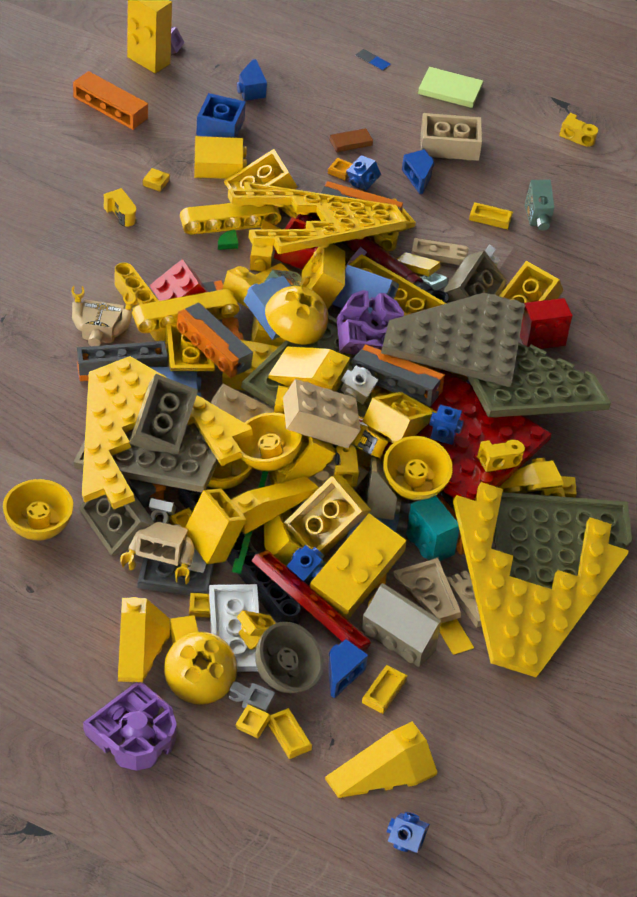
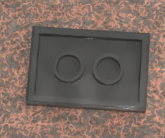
(161, 577)

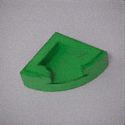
(228, 240)

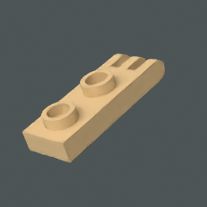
(440, 251)
(464, 594)

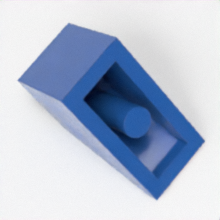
(252, 82)
(418, 169)
(345, 665)

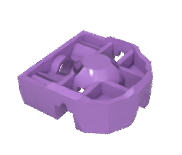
(358, 324)
(142, 706)

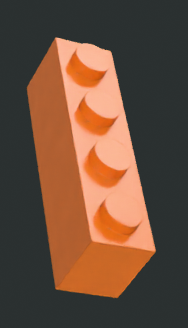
(110, 100)

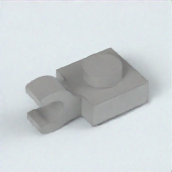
(403, 518)
(255, 696)

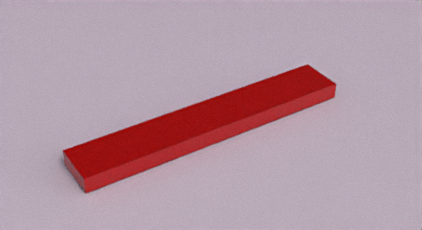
(310, 600)

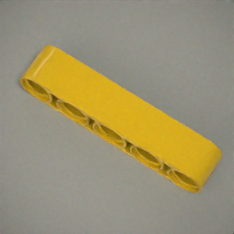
(226, 217)
(130, 282)
(155, 315)

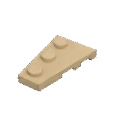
(430, 589)

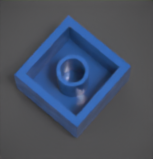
(220, 117)

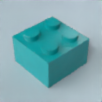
(432, 529)

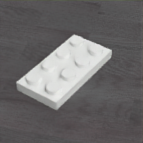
(225, 606)

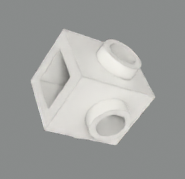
(358, 383)

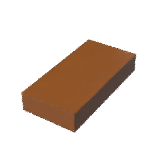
(351, 140)

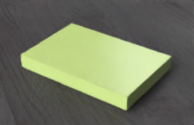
(450, 87)

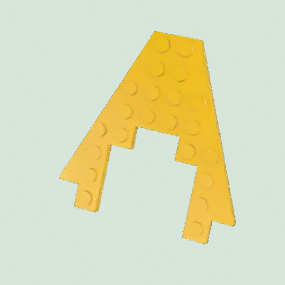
(340, 217)
(112, 410)
(519, 618)

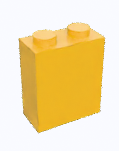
(219, 157)
(215, 525)

